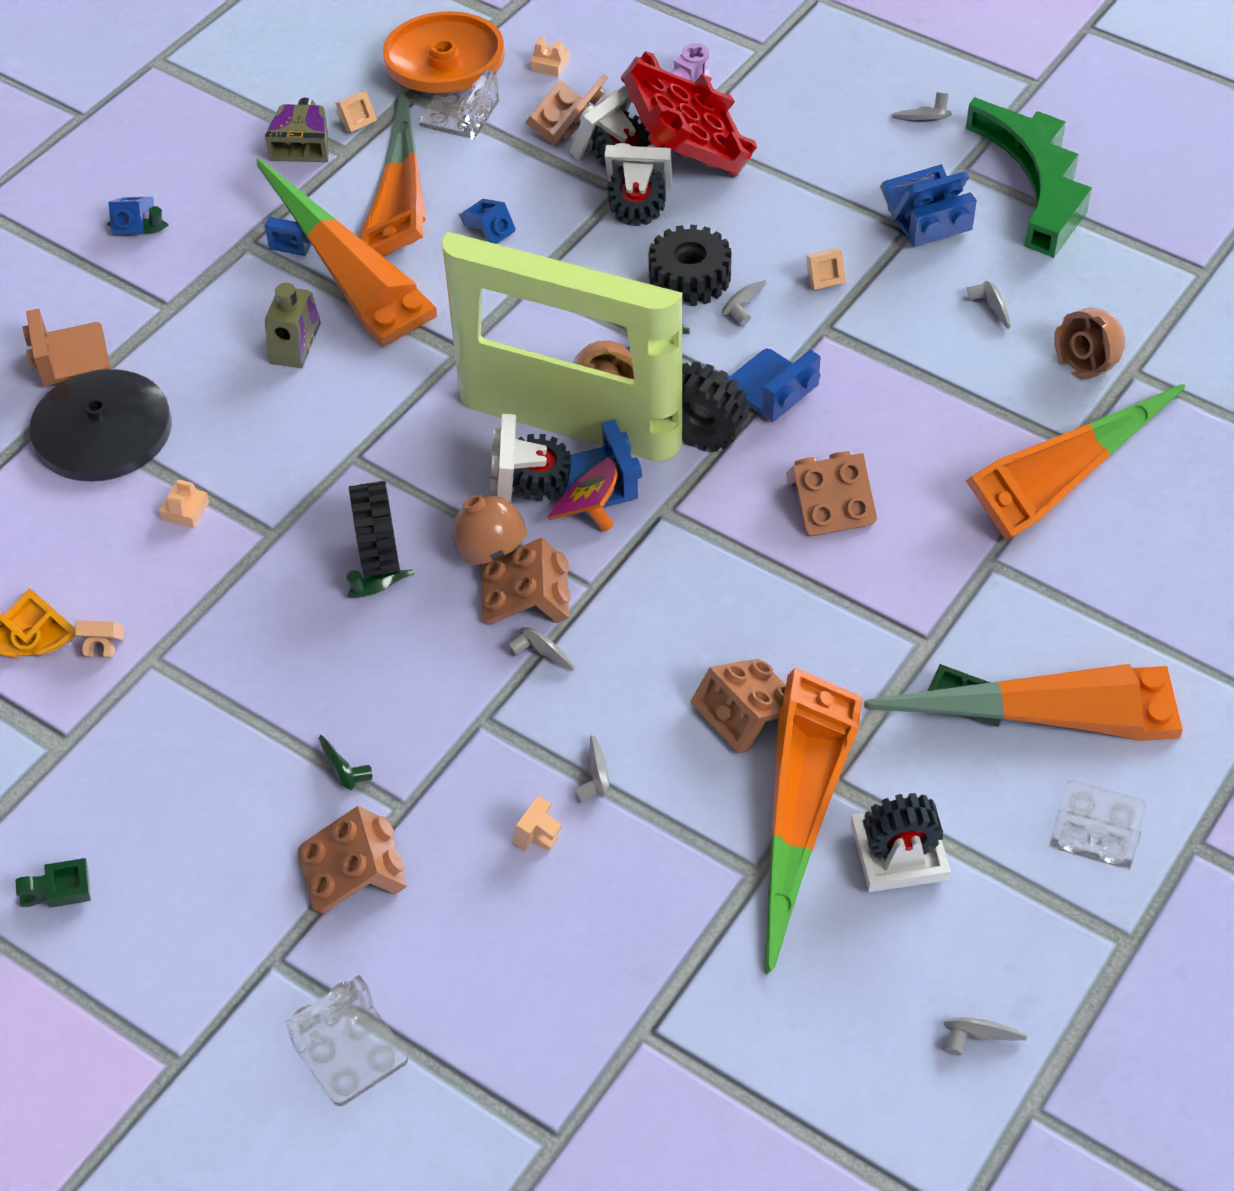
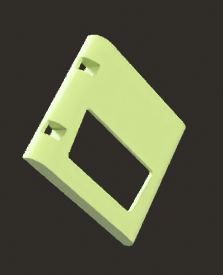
(558, 392)

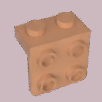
(64, 351)
(833, 493)
(524, 579)
(349, 857)

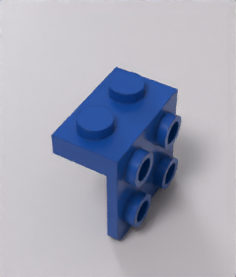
(921, 189)
(940, 219)
(775, 382)
(618, 449)

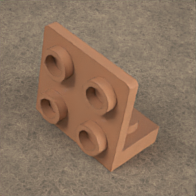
(561, 108)
(740, 700)

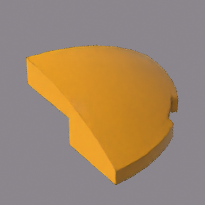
(33, 628)

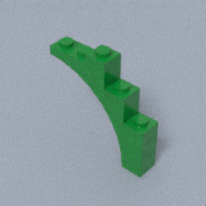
(1051, 170)

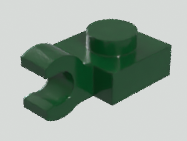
(61, 885)

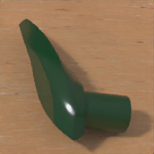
(154, 222)
(371, 585)
(341, 768)

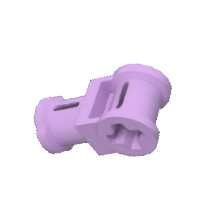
(692, 62)

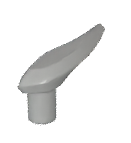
(927, 113)
(993, 298)
(740, 299)
(541, 644)
(599, 774)
(976, 1028)

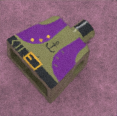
(298, 133)
(291, 316)

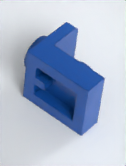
(127, 214)
(491, 218)
(286, 236)

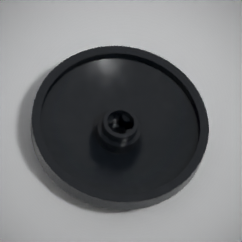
(100, 425)

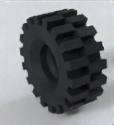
(694, 280)
(711, 407)
(374, 529)

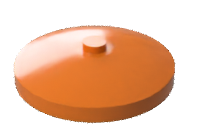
(443, 51)

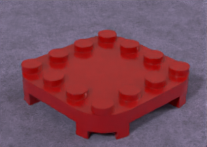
(687, 115)

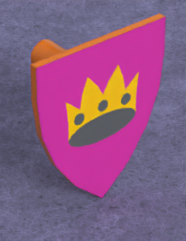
(589, 495)

